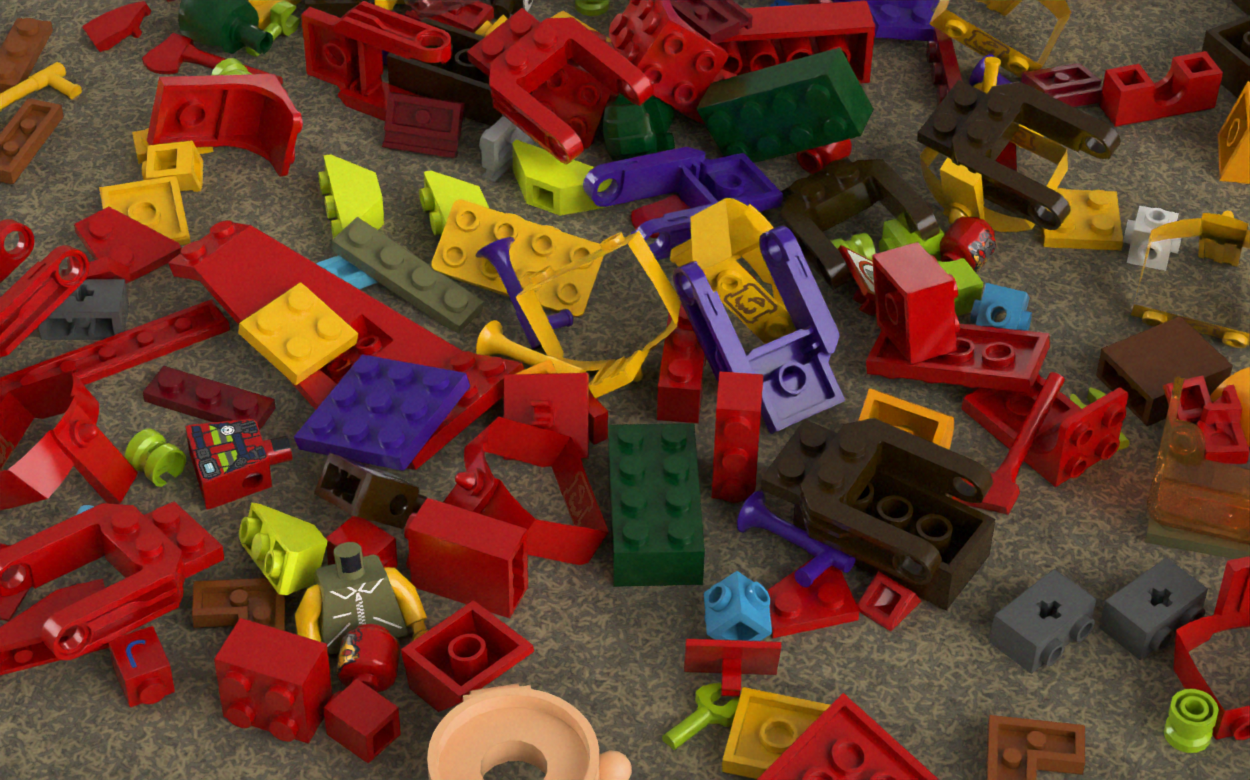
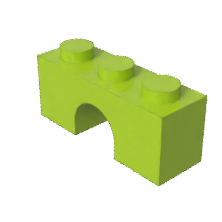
(968, 282)

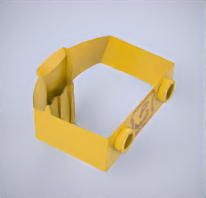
(986, 44)
(962, 190)
(1219, 239)
(716, 242)
(611, 373)

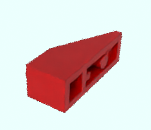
(21, 637)

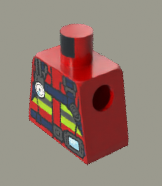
(233, 459)

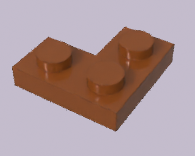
(226, 601)
(1026, 745)

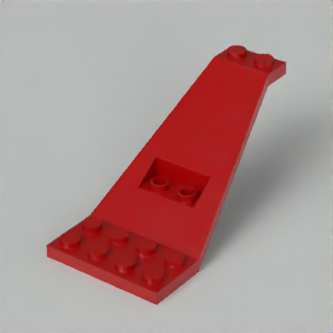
(252, 269)

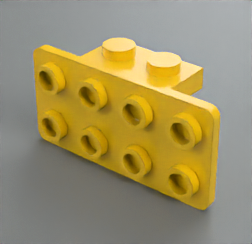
(534, 248)

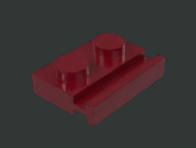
(713, 18)
(1066, 83)
(423, 124)

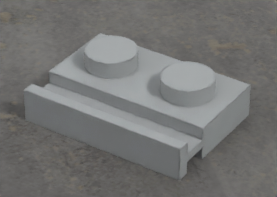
(497, 147)

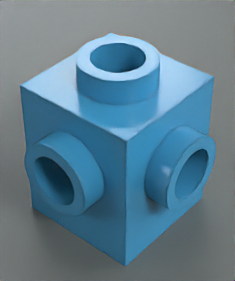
(1002, 300)
(737, 609)

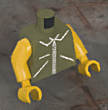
(356, 594)

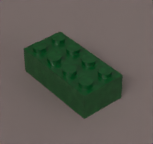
(786, 107)
(655, 505)

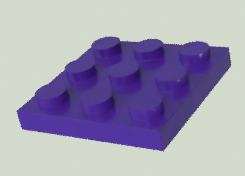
(382, 412)

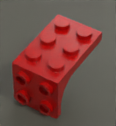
(667, 51)
(576, 98)
(228, 111)
(1069, 436)

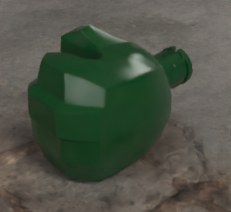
(223, 25)
(637, 129)

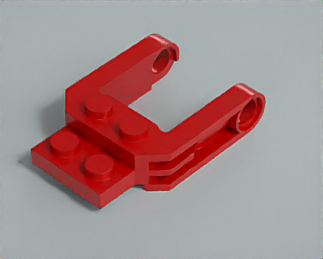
(350, 51)
(529, 52)
(38, 290)
(149, 550)

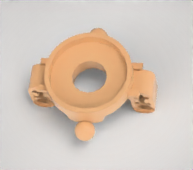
(519, 726)

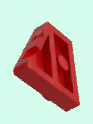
(126, 241)
(813, 607)

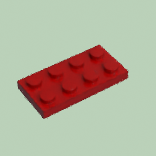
(983, 359)

